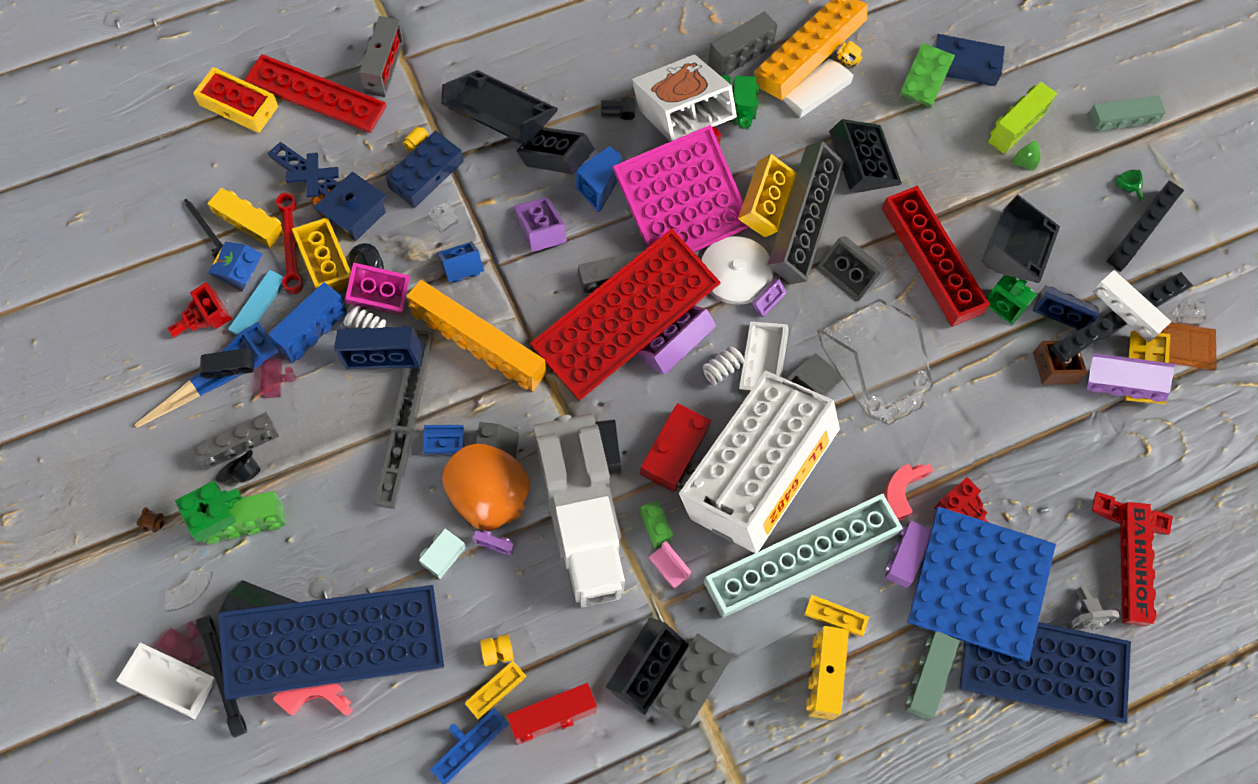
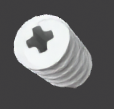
(359, 320)
(722, 363)

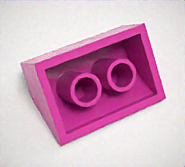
(377, 289)

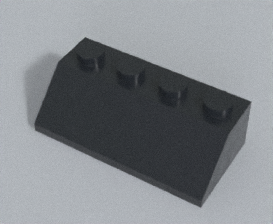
(251, 596)
(647, 665)

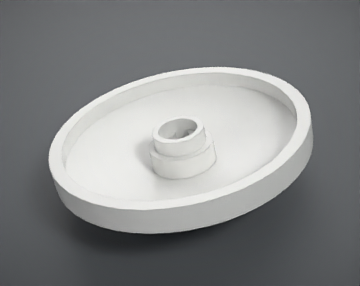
(739, 267)

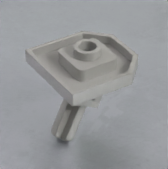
(1092, 612)

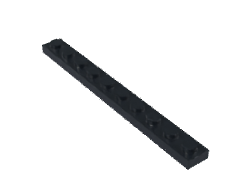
(1113, 322)

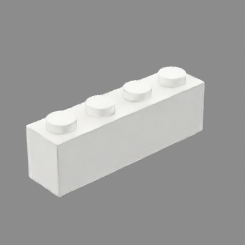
(1131, 306)

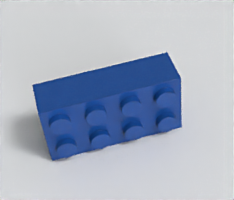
(308, 322)

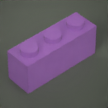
(907, 554)

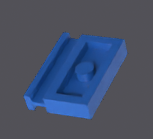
(443, 439)

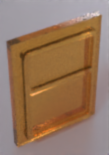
(1192, 345)

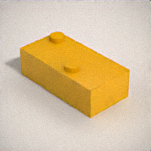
(767, 196)
(322, 255)

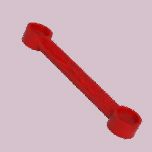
(289, 243)

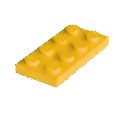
(1155, 350)

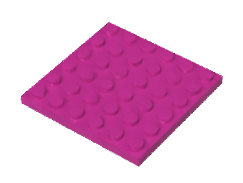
(683, 189)

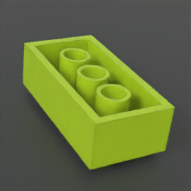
(1021, 117)

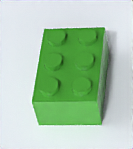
(927, 75)

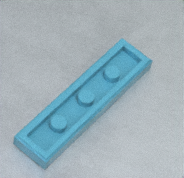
(258, 302)

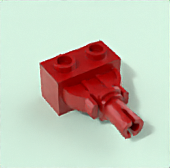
(202, 312)
(964, 500)

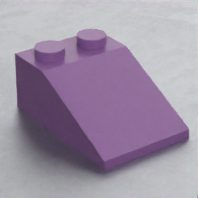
(540, 224)

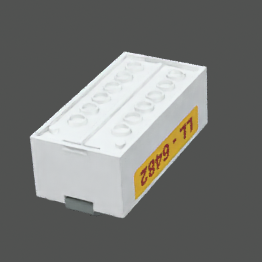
(760, 461)

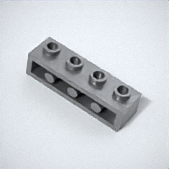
(235, 441)

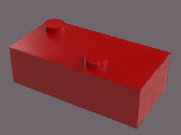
(675, 447)
(552, 713)

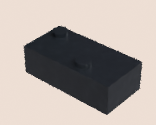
(556, 150)

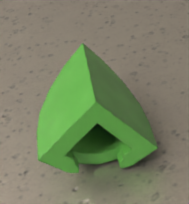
(1028, 156)

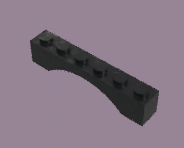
(1145, 226)

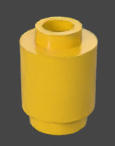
(415, 138)

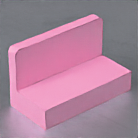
(670, 565)

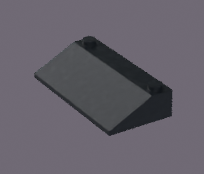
(497, 105)
(1021, 241)

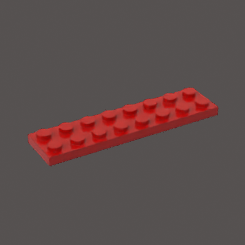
(316, 93)

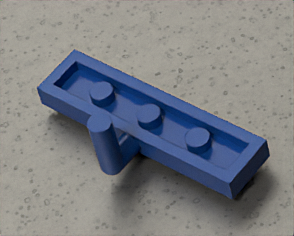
(468, 746)

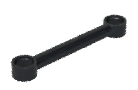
(208, 632)

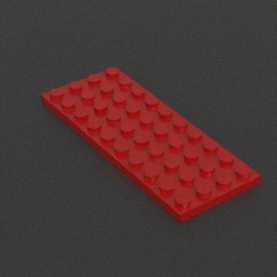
(625, 314)

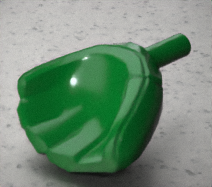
(1131, 181)

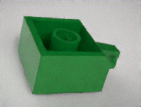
(745, 100)
(1010, 298)
(216, 503)

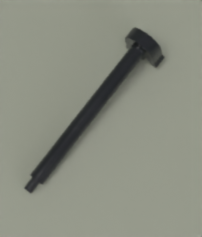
(206, 228)

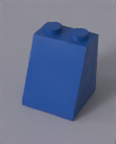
(596, 177)

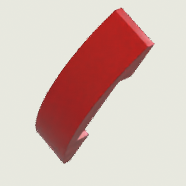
(1109, 508)

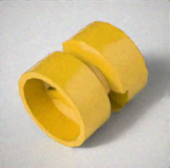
(496, 649)

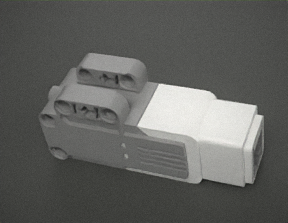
(581, 506)

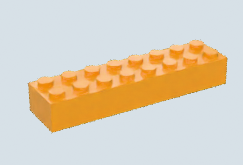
(810, 46)
(476, 335)

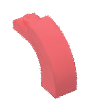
(897, 486)
(293, 700)

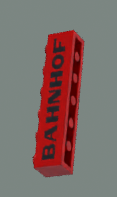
(1137, 564)

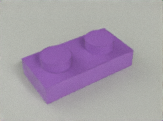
(769, 297)
(487, 540)

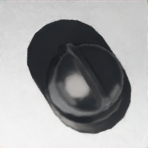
(366, 255)
(240, 469)

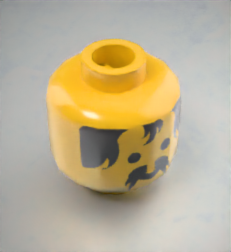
(849, 54)

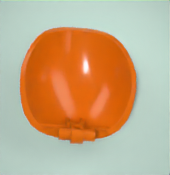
(486, 486)

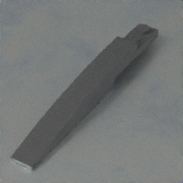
(403, 427)

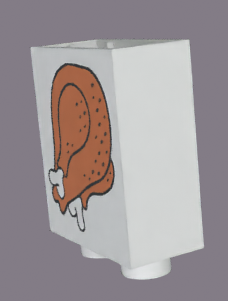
(684, 97)

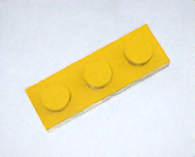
(836, 615)
(495, 690)

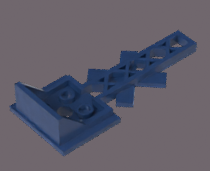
(352, 215)

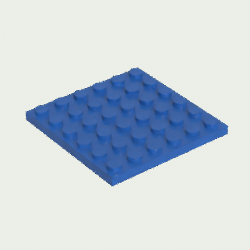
(982, 584)

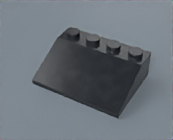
(865, 155)

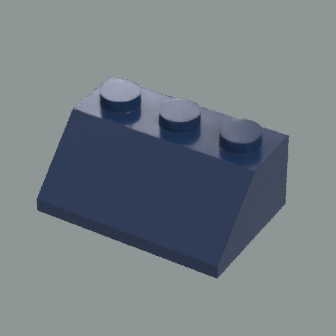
(1065, 308)

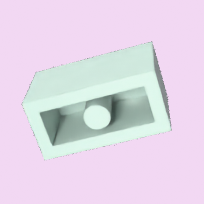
(441, 553)

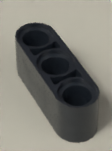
(227, 363)
(610, 445)

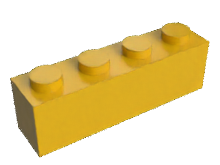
(246, 217)

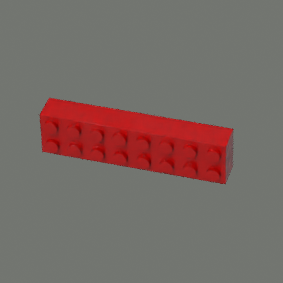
(935, 256)

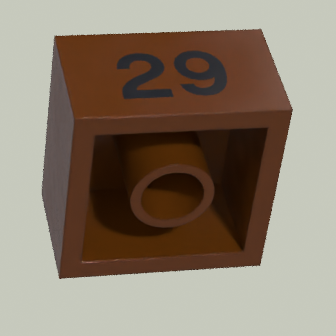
(1055, 372)

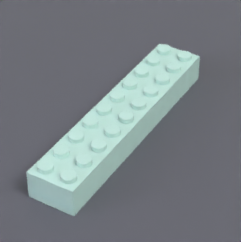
(802, 555)

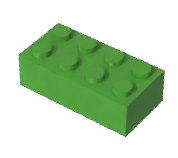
(252, 516)

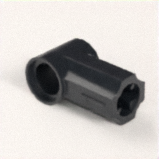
(624, 108)

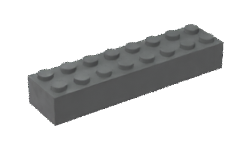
(806, 213)

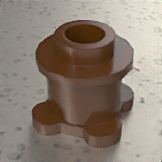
(151, 520)

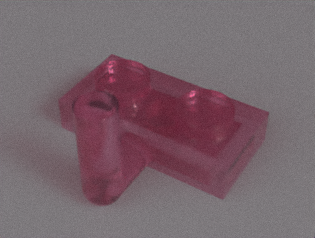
(272, 378)
(181, 647)

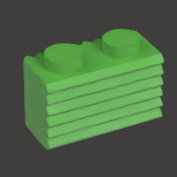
(656, 523)

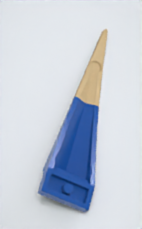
(250, 338)

